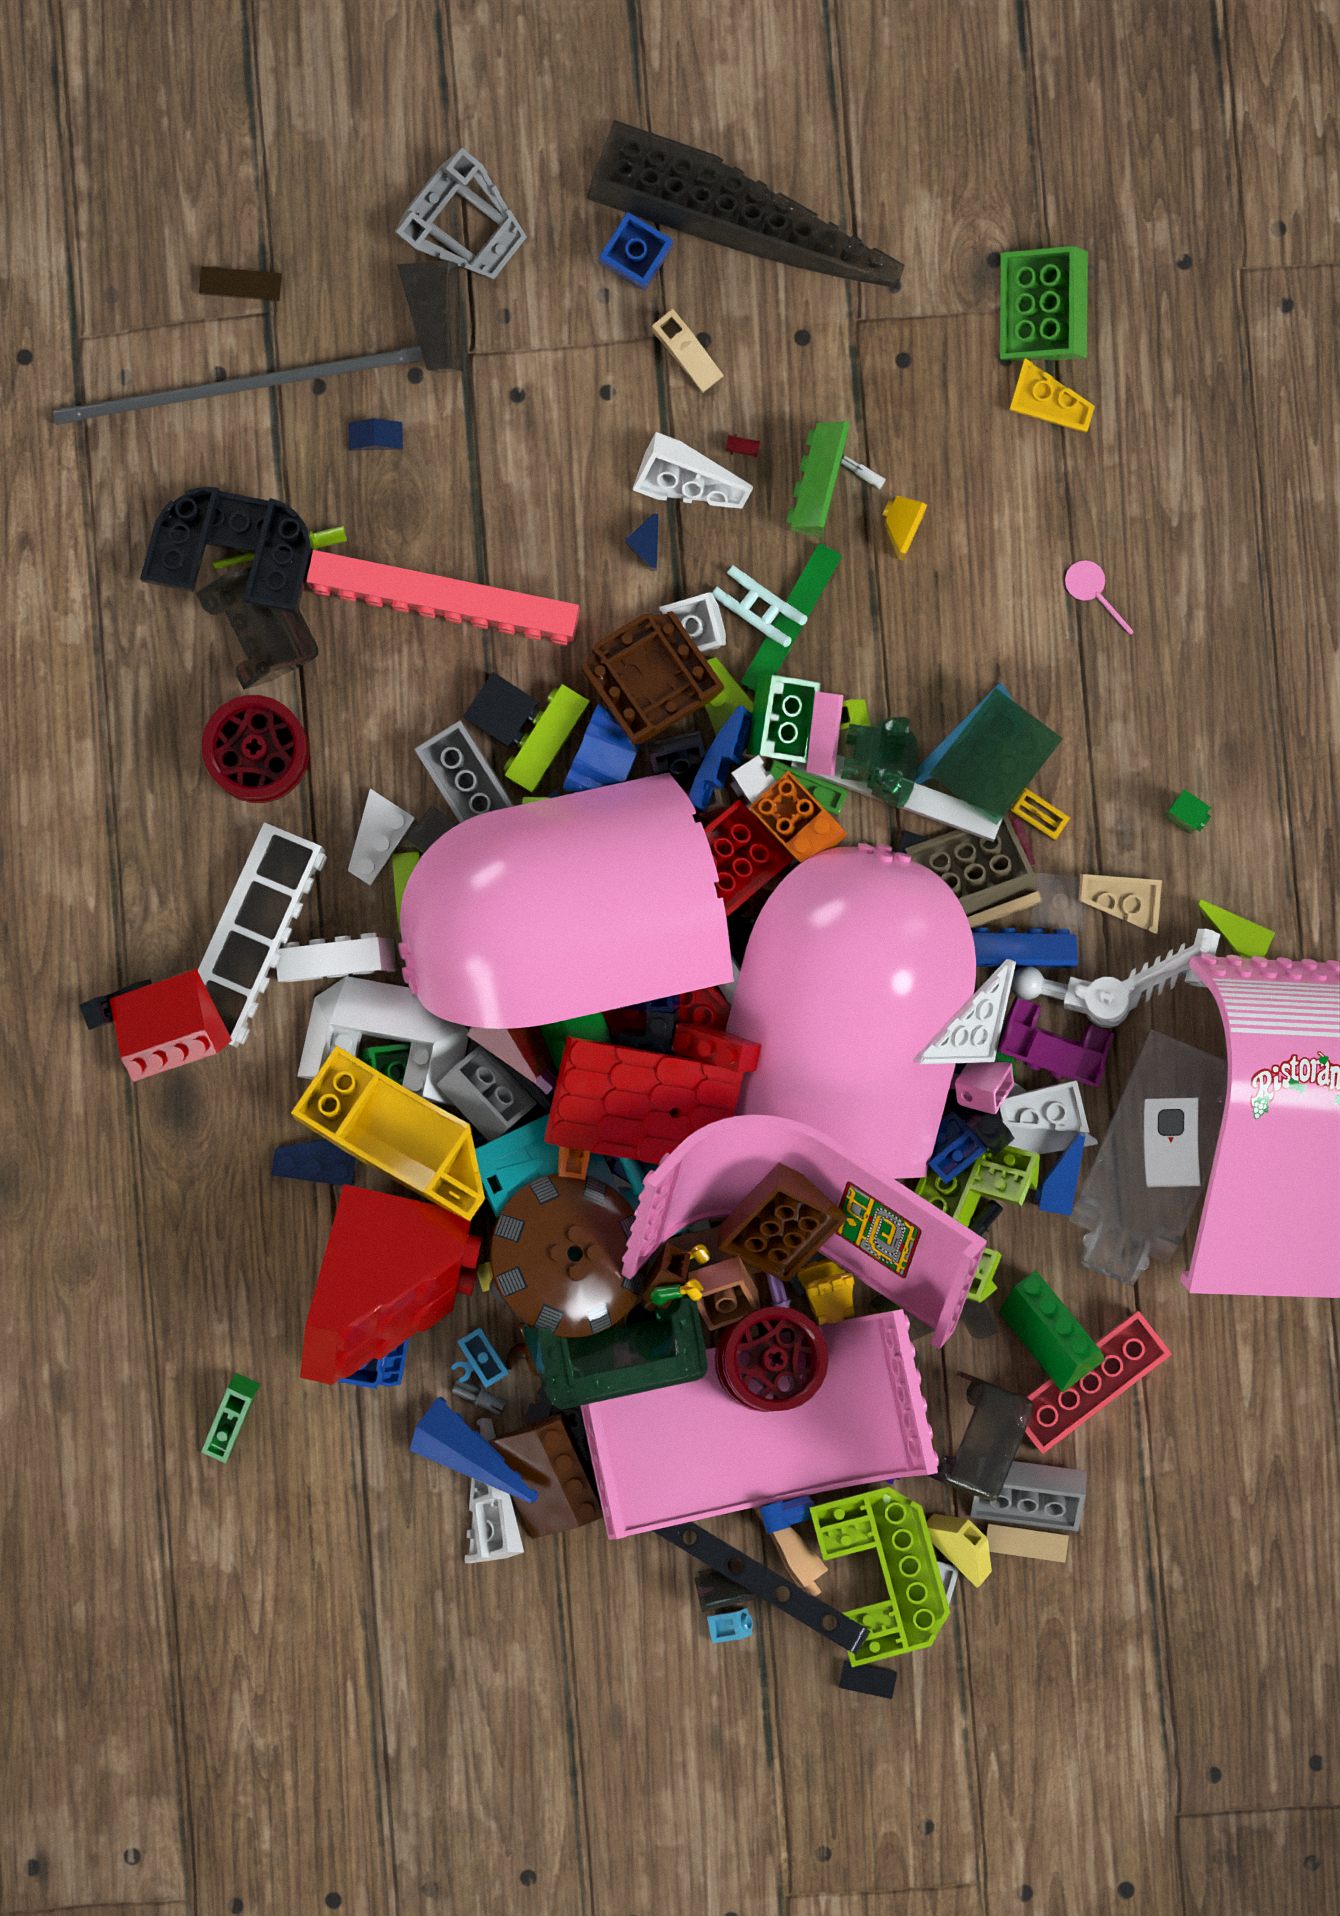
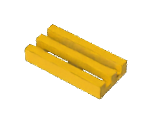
(1059, 827)

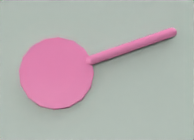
(1085, 582)

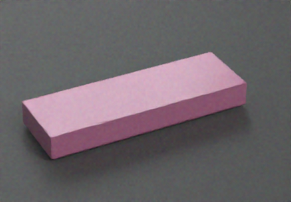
(824, 733)

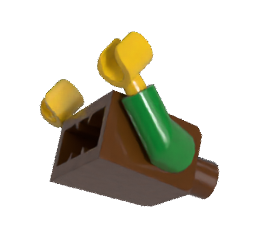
(669, 1274)

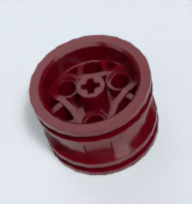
(246, 739)
(784, 1357)

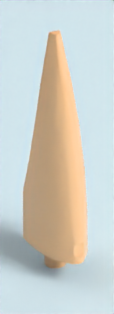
(797, 1557)

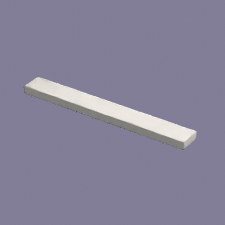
(923, 802)

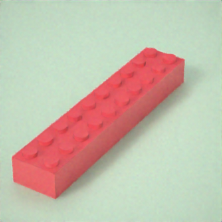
(443, 596)

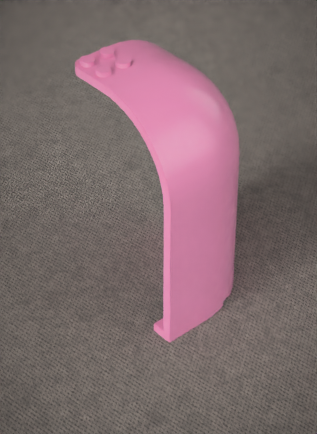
(565, 909)
(844, 990)

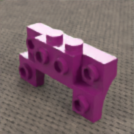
(1058, 1054)

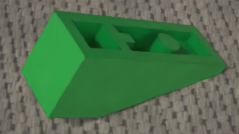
(230, 1417)

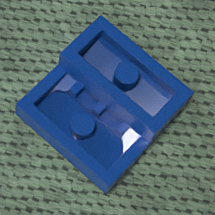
(954, 1148)

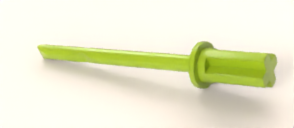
(319, 540)

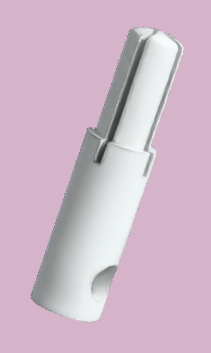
(863, 472)

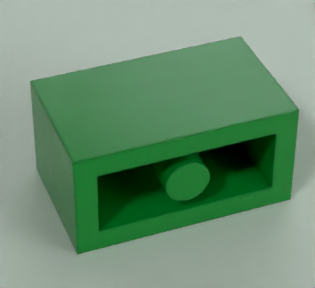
(1188, 812)

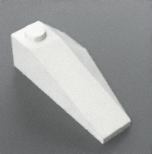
(683, 473)

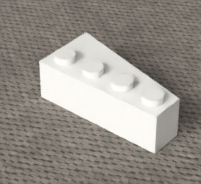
(751, 782)

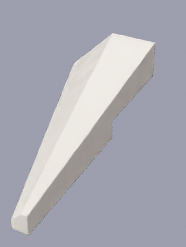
(494, 1523)

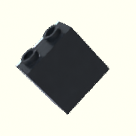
(502, 710)

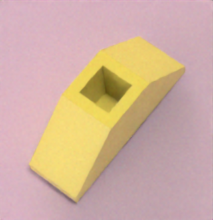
(962, 1545)

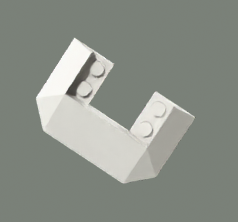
(386, 1012)

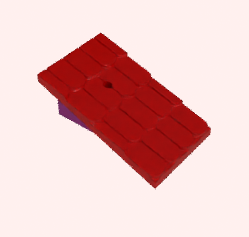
(635, 1100)

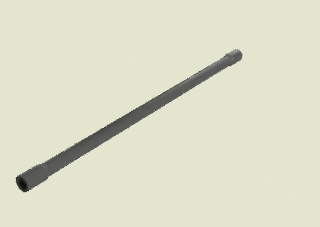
(77, 413)

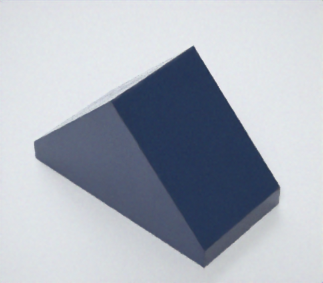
(375, 435)
(645, 542)

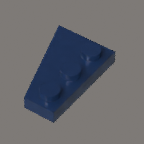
(315, 1162)

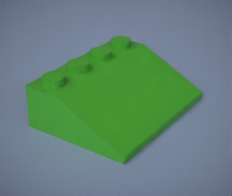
(1044, 304)
(819, 478)

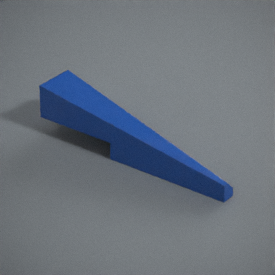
(450, 1442)

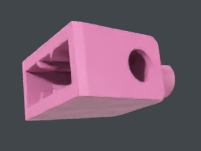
(983, 1085)

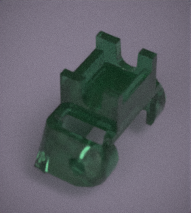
(884, 759)

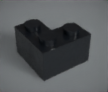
(657, 1036)

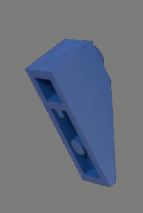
(1060, 1182)

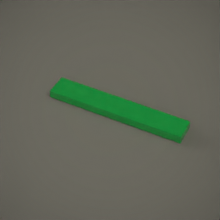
(803, 598)

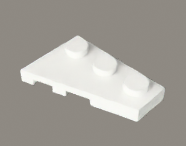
(378, 836)
(1046, 1108)

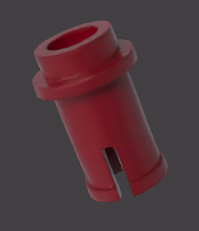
(742, 446)

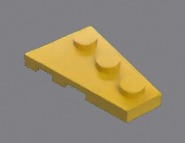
(1048, 400)

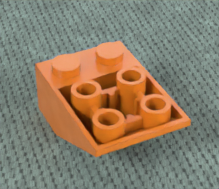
(797, 819)

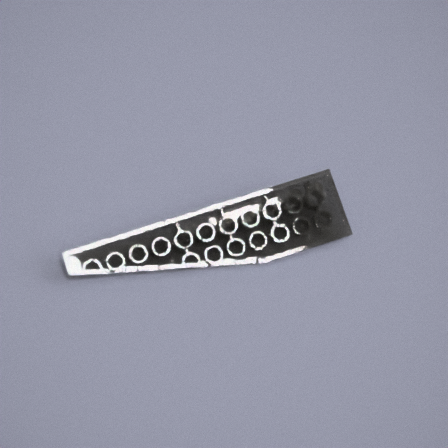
(720, 204)

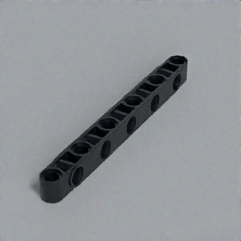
(765, 1584)

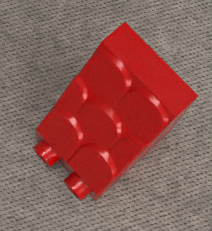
(383, 1278)

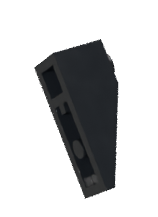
(984, 1125)

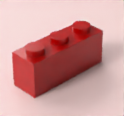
(716, 1047)

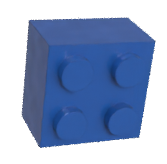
(636, 251)

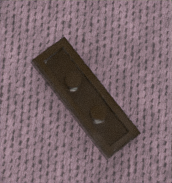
(240, 283)

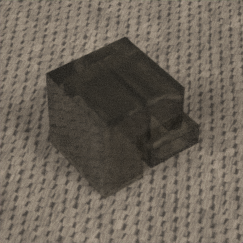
(428, 830)

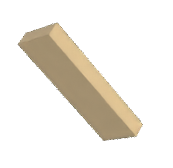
(1004, 909)
(1027, 1543)

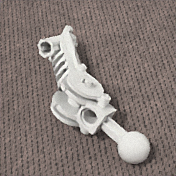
(1109, 999)

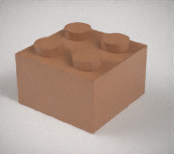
(726, 1293)

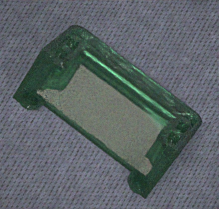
(620, 1358)

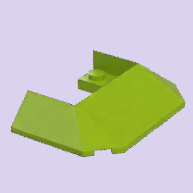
(997, 1177)
(908, 1563)

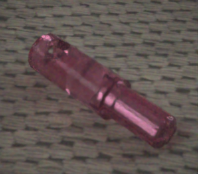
(1023, 838)

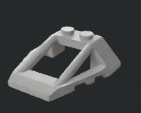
(445, 182)

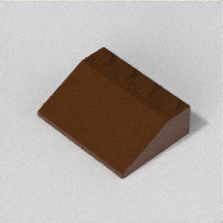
(780, 1223)
(554, 1467)

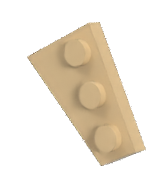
(1124, 897)

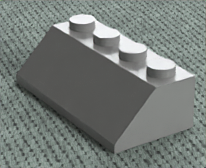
(463, 773)
(1037, 1497)

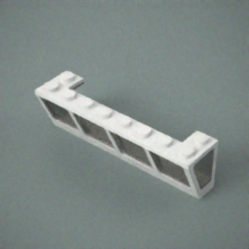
(257, 924)

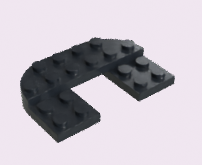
(236, 523)

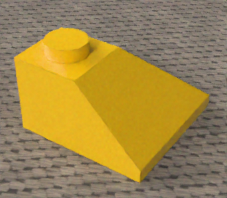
(902, 522)

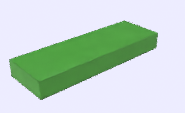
(828, 795)

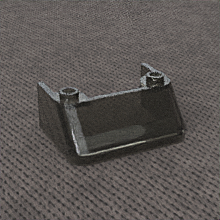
(989, 1440)

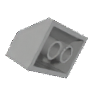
(486, 1093)

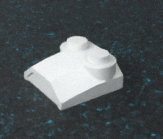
(701, 620)

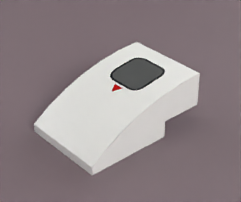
(1173, 1142)

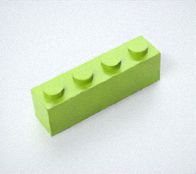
(546, 739)

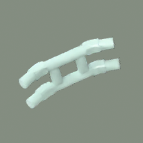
(756, 591)

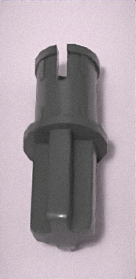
(479, 1396)

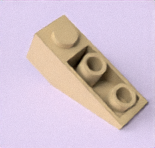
(687, 350)

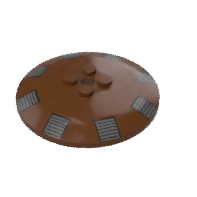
(533, 1262)

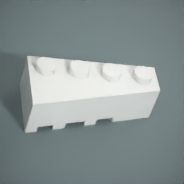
(336, 958)

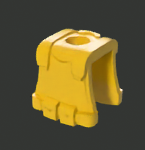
(827, 1291)

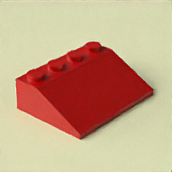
(743, 855)
(167, 1025)

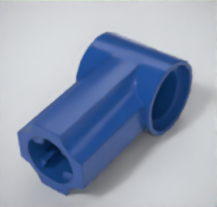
(783, 1514)

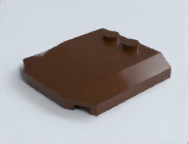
(650, 675)

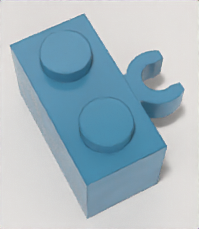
(481, 1358)

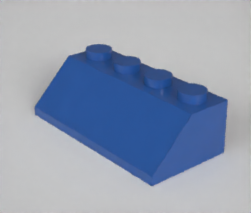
(1028, 949)

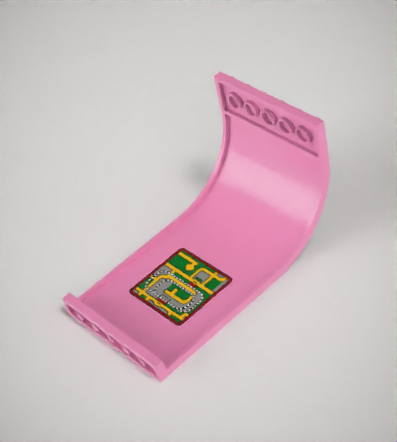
(889, 1235)

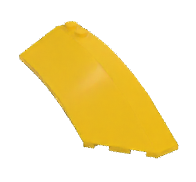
(394, 1132)

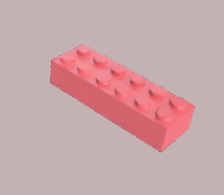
(1130, 1354)

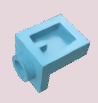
(730, 1626)

